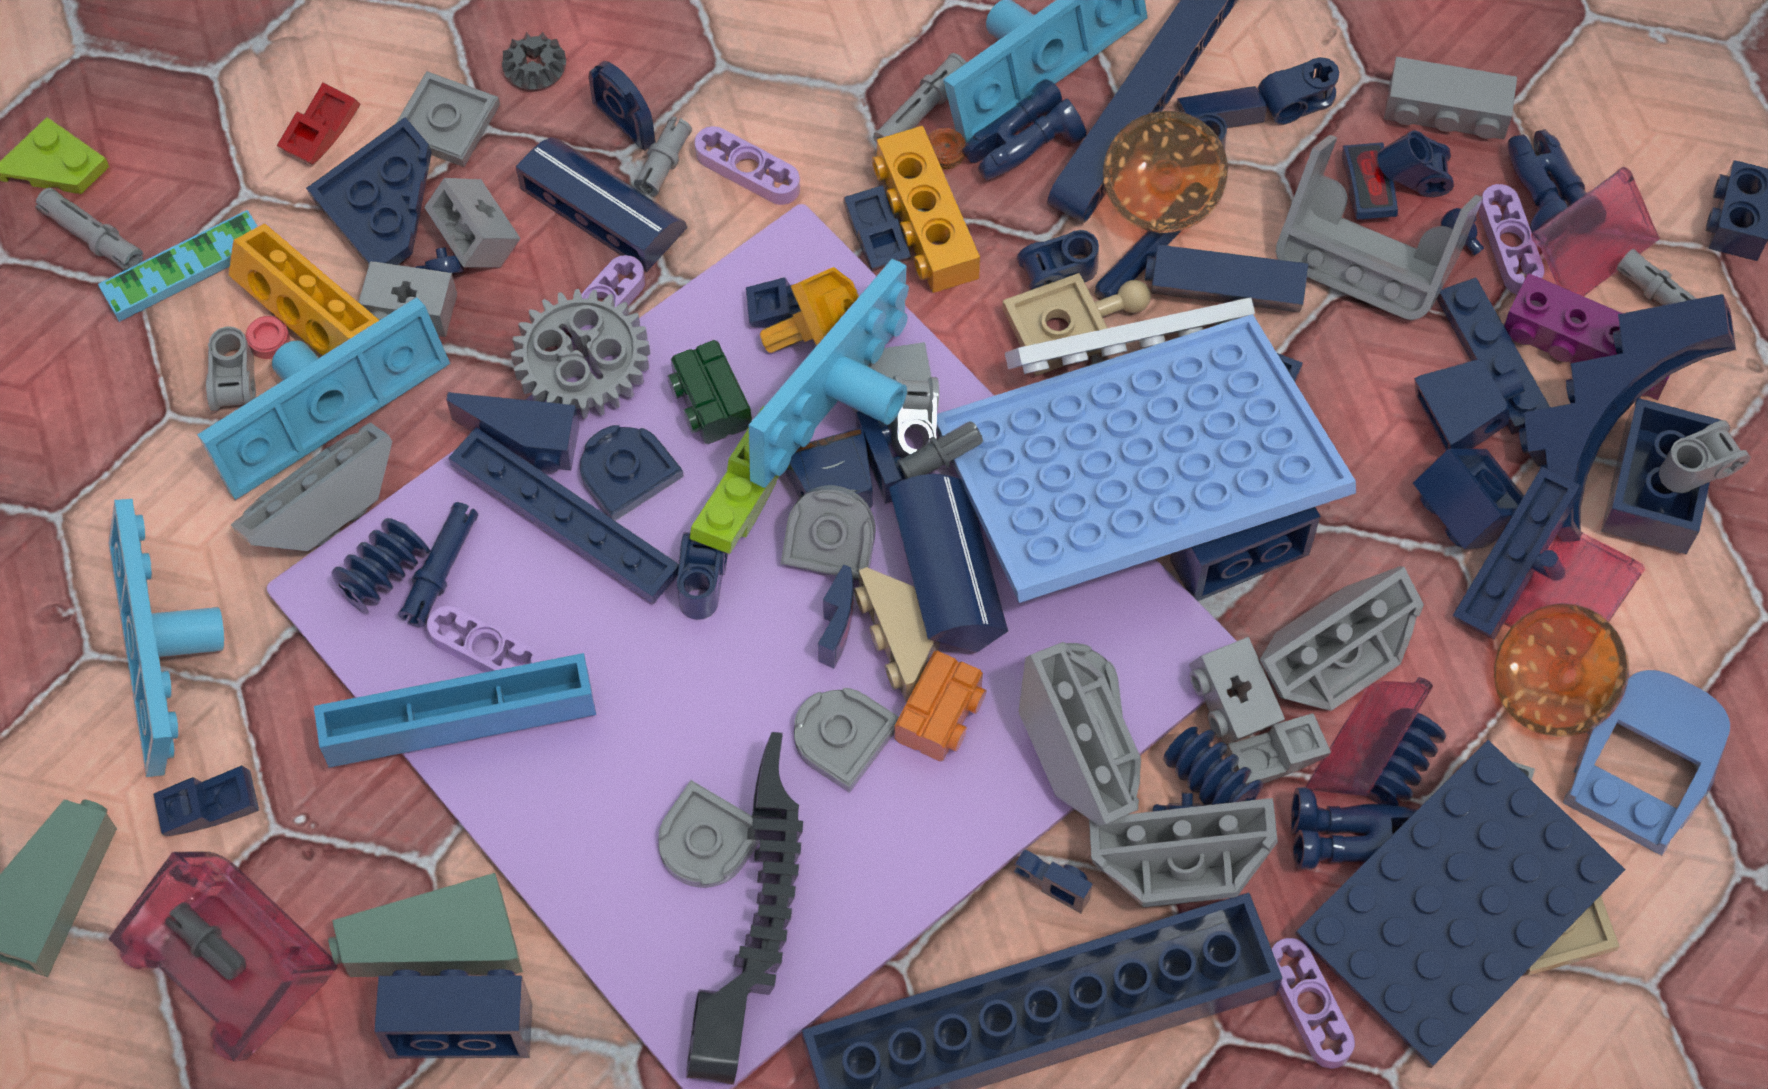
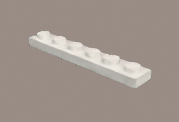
(1114, 339)

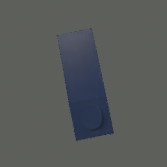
(534, 430)

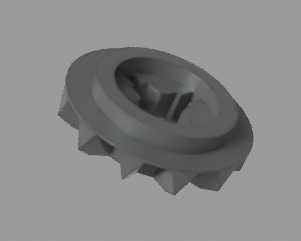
(534, 75)

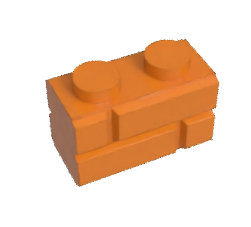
(939, 706)

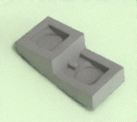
(1281, 750)

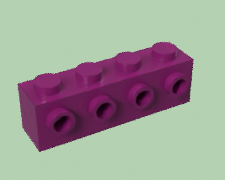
(1564, 324)

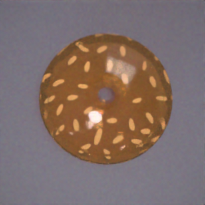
(1162, 146)
(1539, 653)

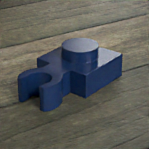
(1063, 883)

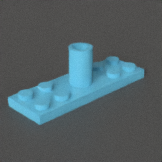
(1033, 50)
(833, 374)
(323, 396)
(153, 636)

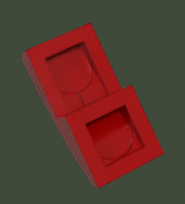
(320, 126)

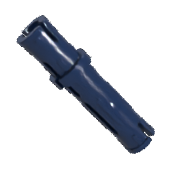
(430, 580)

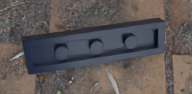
(1488, 340)

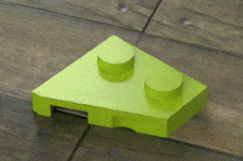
(53, 159)

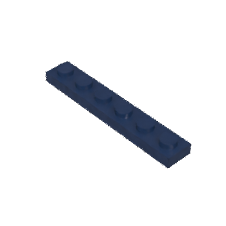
(564, 515)

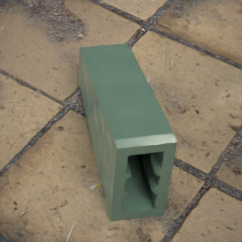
(49, 883)
(430, 933)

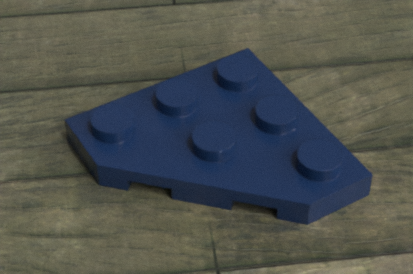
(378, 194)

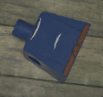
(833, 461)

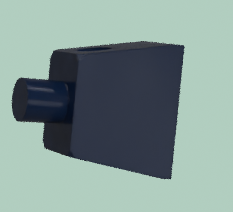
(1467, 402)

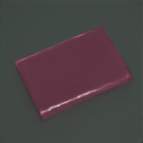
(1596, 233)
(1594, 579)
(1369, 737)

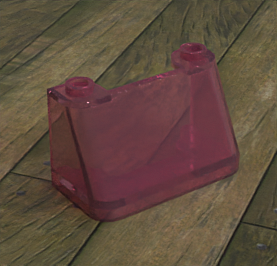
(281, 958)

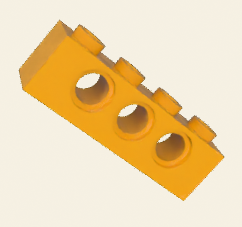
(912, 155)
(296, 290)

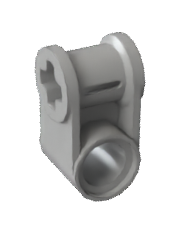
(232, 377)
(917, 413)
(1707, 453)

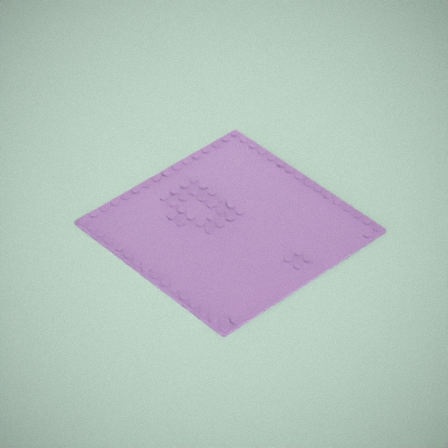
(681, 699)

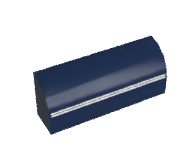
(598, 202)
(948, 561)

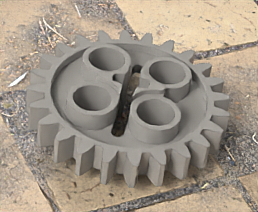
(613, 334)

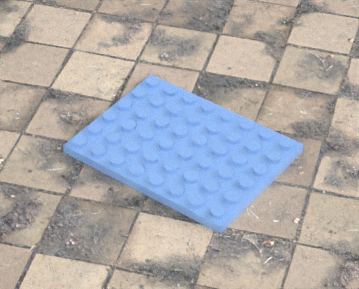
(1143, 457)

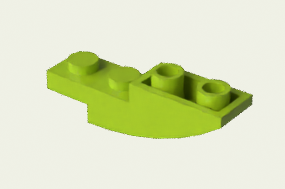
(733, 504)

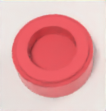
(266, 336)

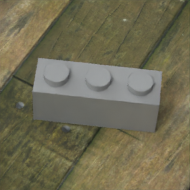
(1450, 98)

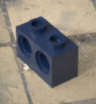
(1740, 209)

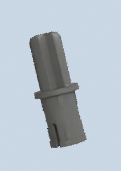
(941, 451)
(206, 941)

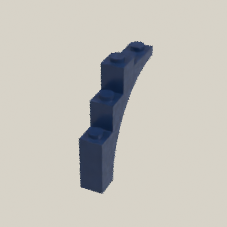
(1648, 349)

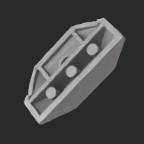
(320, 494)
(1344, 641)
(1079, 734)
(1186, 851)

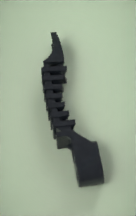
(721, 1014)

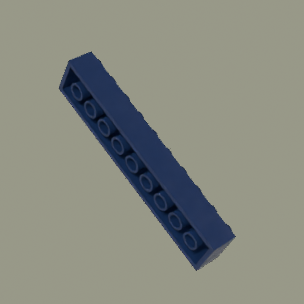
(1053, 1005)

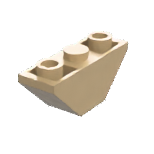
(896, 627)

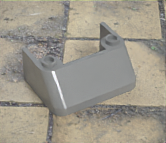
(1363, 260)

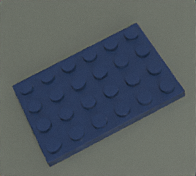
(1459, 903)

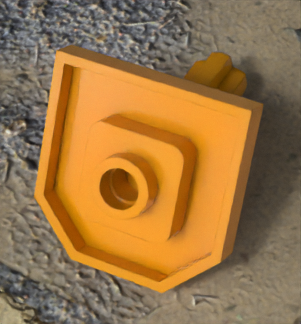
(822, 303)

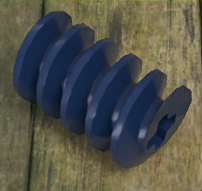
(377, 562)
(1406, 761)
(1207, 771)

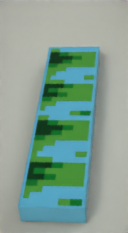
(175, 268)

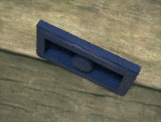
(1235, 106)

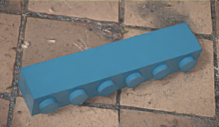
(454, 710)

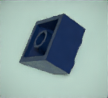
(1469, 496)

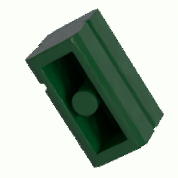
(710, 392)

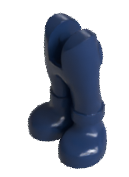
(1004, 150)
(1535, 174)
(1309, 819)

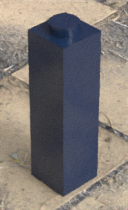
(1227, 277)

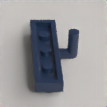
(1520, 553)

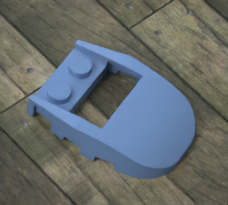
(1672, 716)

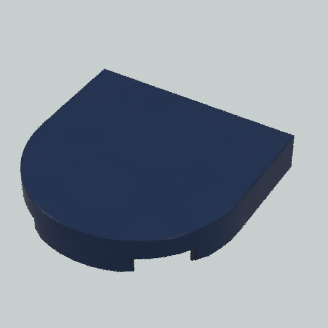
(622, 103)
(626, 468)

